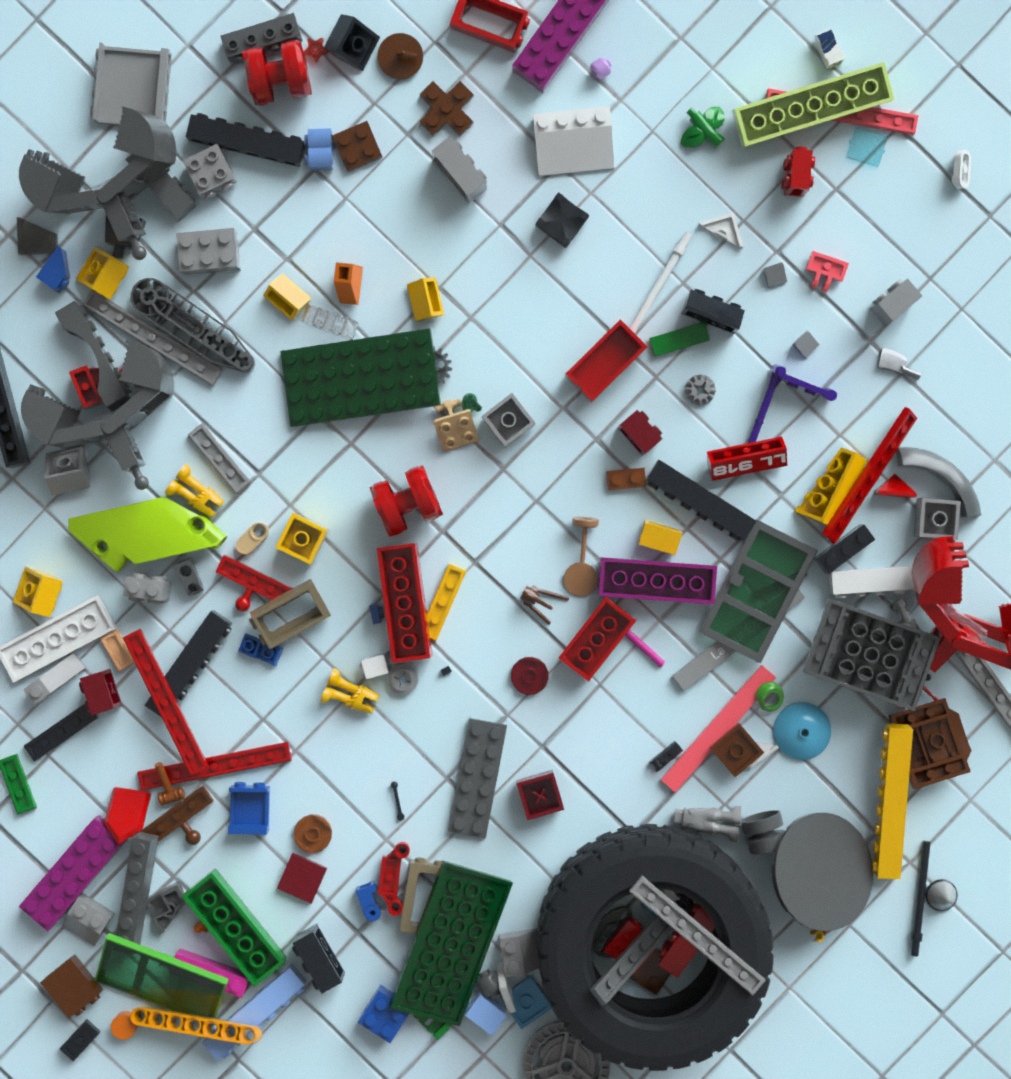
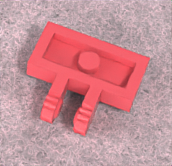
(827, 267)

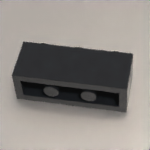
(844, 548)

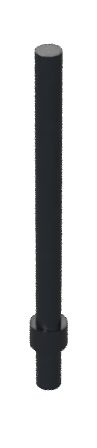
(916, 935)

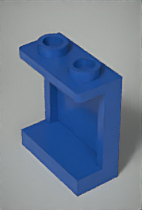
(249, 808)

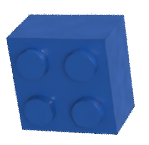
(380, 1017)

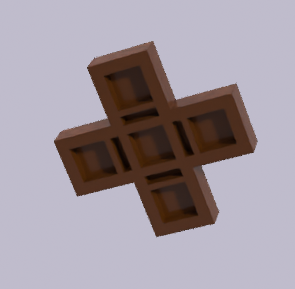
(446, 108)

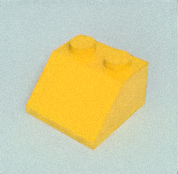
(102, 273)
(37, 592)

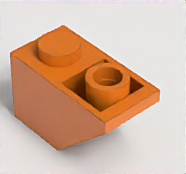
(348, 282)

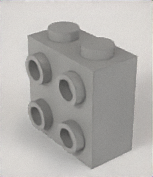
(210, 172)
(141, 587)

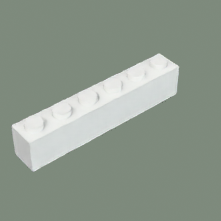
(870, 580)

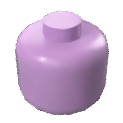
(601, 68)

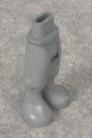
(706, 821)

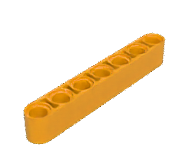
(187, 1021)

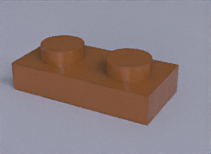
(626, 478)

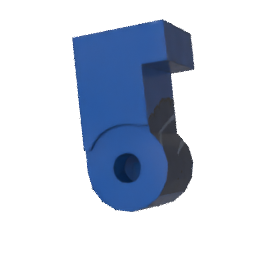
(368, 902)

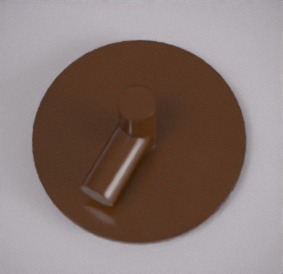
(400, 56)

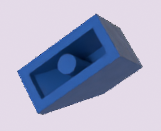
(56, 271)

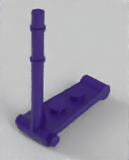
(777, 374)

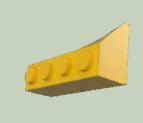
(832, 486)

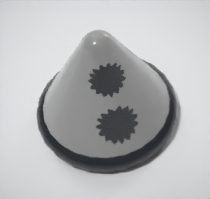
(941, 895)

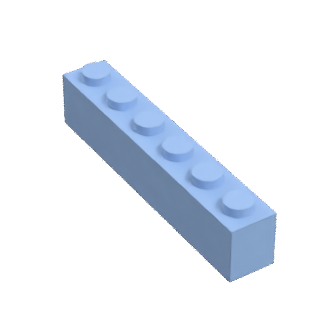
(260, 1007)

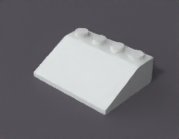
(573, 141)

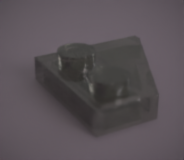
(34, 239)

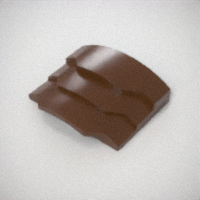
(938, 743)

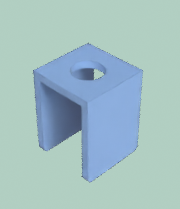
(486, 1013)

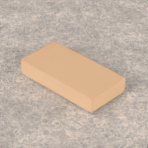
(117, 650)

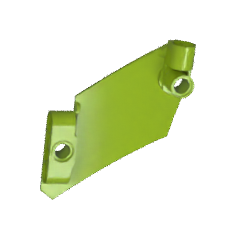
(144, 532)

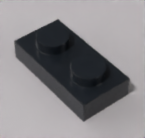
(80, 1040)

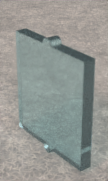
(866, 146)

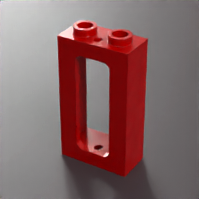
(499, 9)

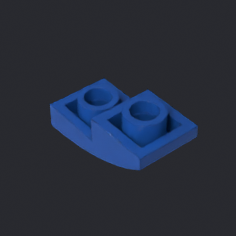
(253, 647)

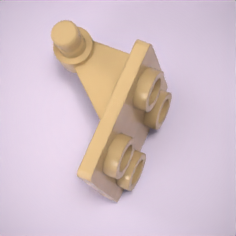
(456, 428)

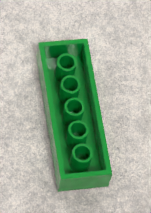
(234, 927)

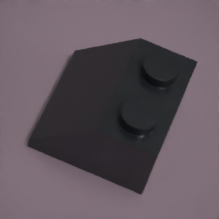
(351, 42)

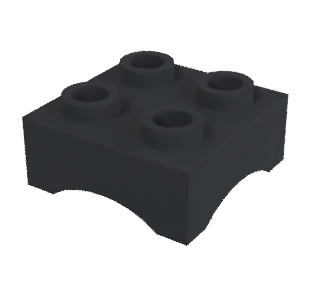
(562, 220)

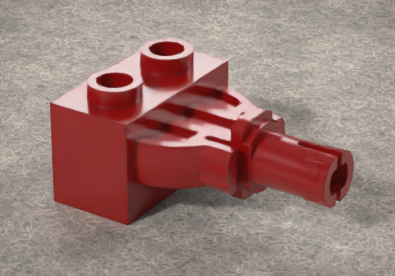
(86, 385)

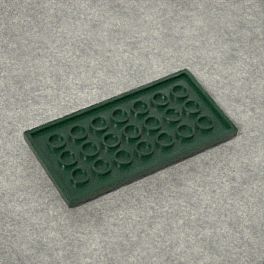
(360, 377)
(450, 943)

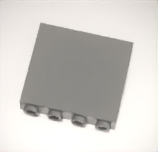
(130, 80)

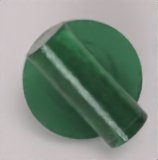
(470, 402)

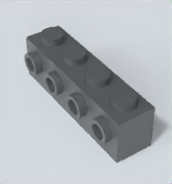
(265, 34)

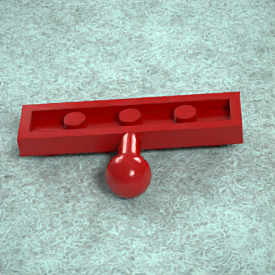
(252, 580)

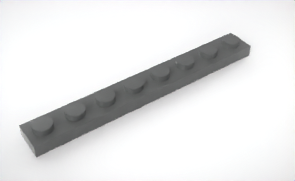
(633, 956)

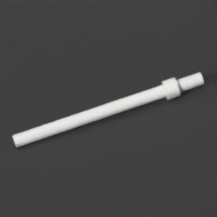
(678, 250)

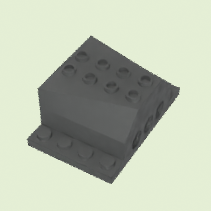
(871, 654)

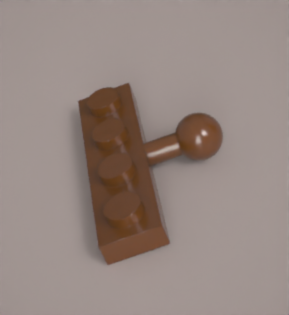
(179, 815)

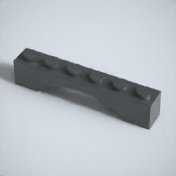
(110, 388)

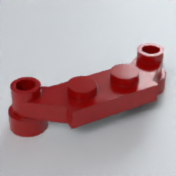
(390, 877)

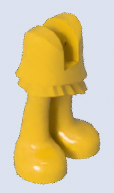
(198, 502)
(354, 701)

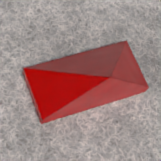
(895, 487)

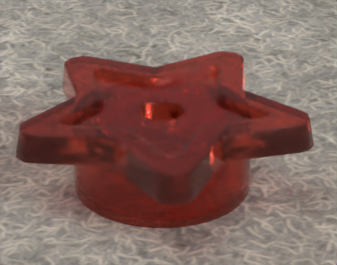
(320, 51)

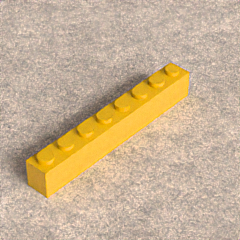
(892, 801)

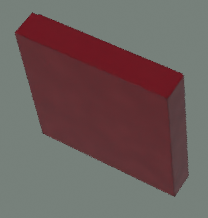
(302, 878)

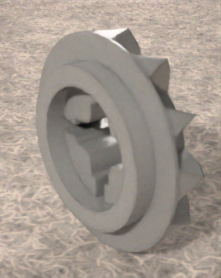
(691, 390)
(407, 687)

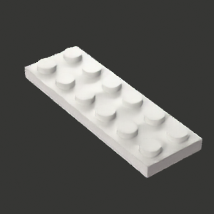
(56, 638)

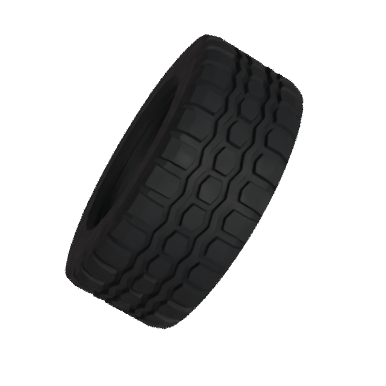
(669, 1028)

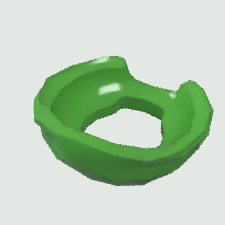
(764, 690)

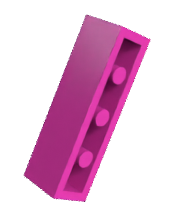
(237, 980)

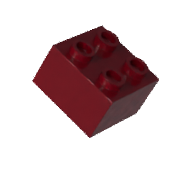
(640, 432)
(100, 692)
(540, 795)

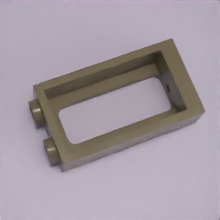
(294, 627)
(416, 866)

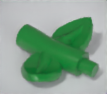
(703, 128)

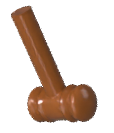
(169, 795)

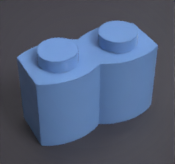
(319, 149)

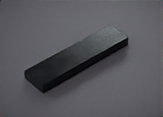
(59, 732)

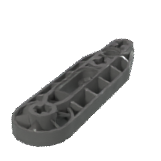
(201, 332)

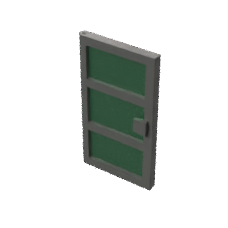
(758, 591)

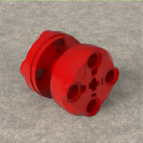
(264, 75)
(394, 505)

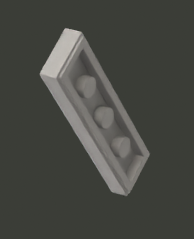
(219, 458)

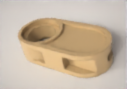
(249, 541)

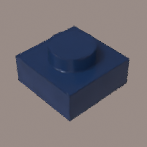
(376, 613)

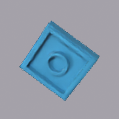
(529, 1002)

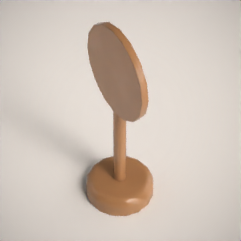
(581, 577)

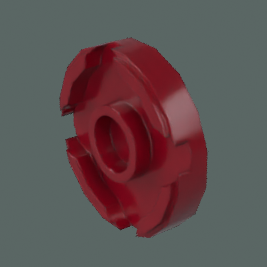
(529, 675)

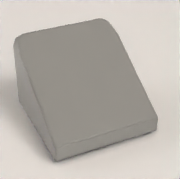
(775, 274)
(805, 344)

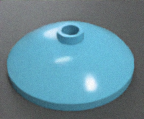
(790, 725)

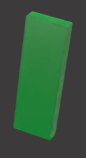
(679, 339)
(17, 784)

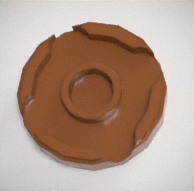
(312, 833)

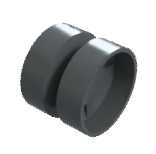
(763, 827)

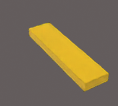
(444, 599)

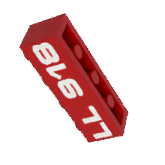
(747, 458)

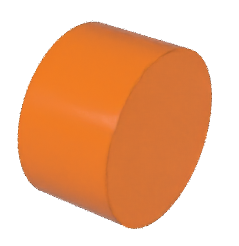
(122, 1026)

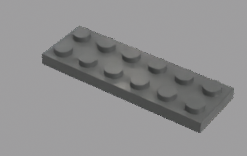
(477, 778)

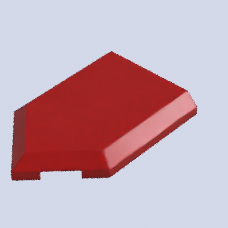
(126, 813)

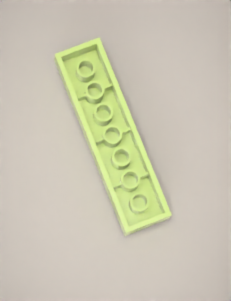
(813, 104)

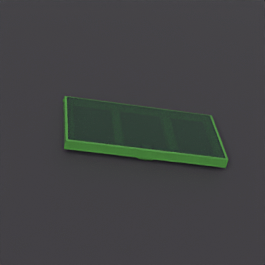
(159, 978)

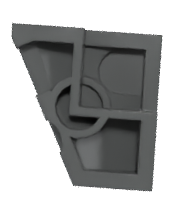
(165, 905)

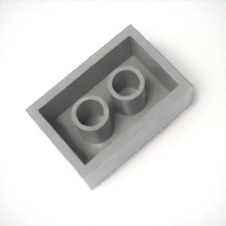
(459, 169)
(208, 251)

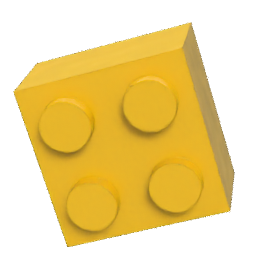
(302, 538)

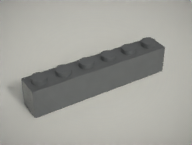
(137, 886)

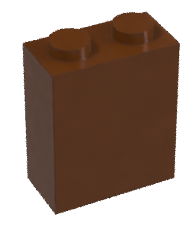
(72, 987)

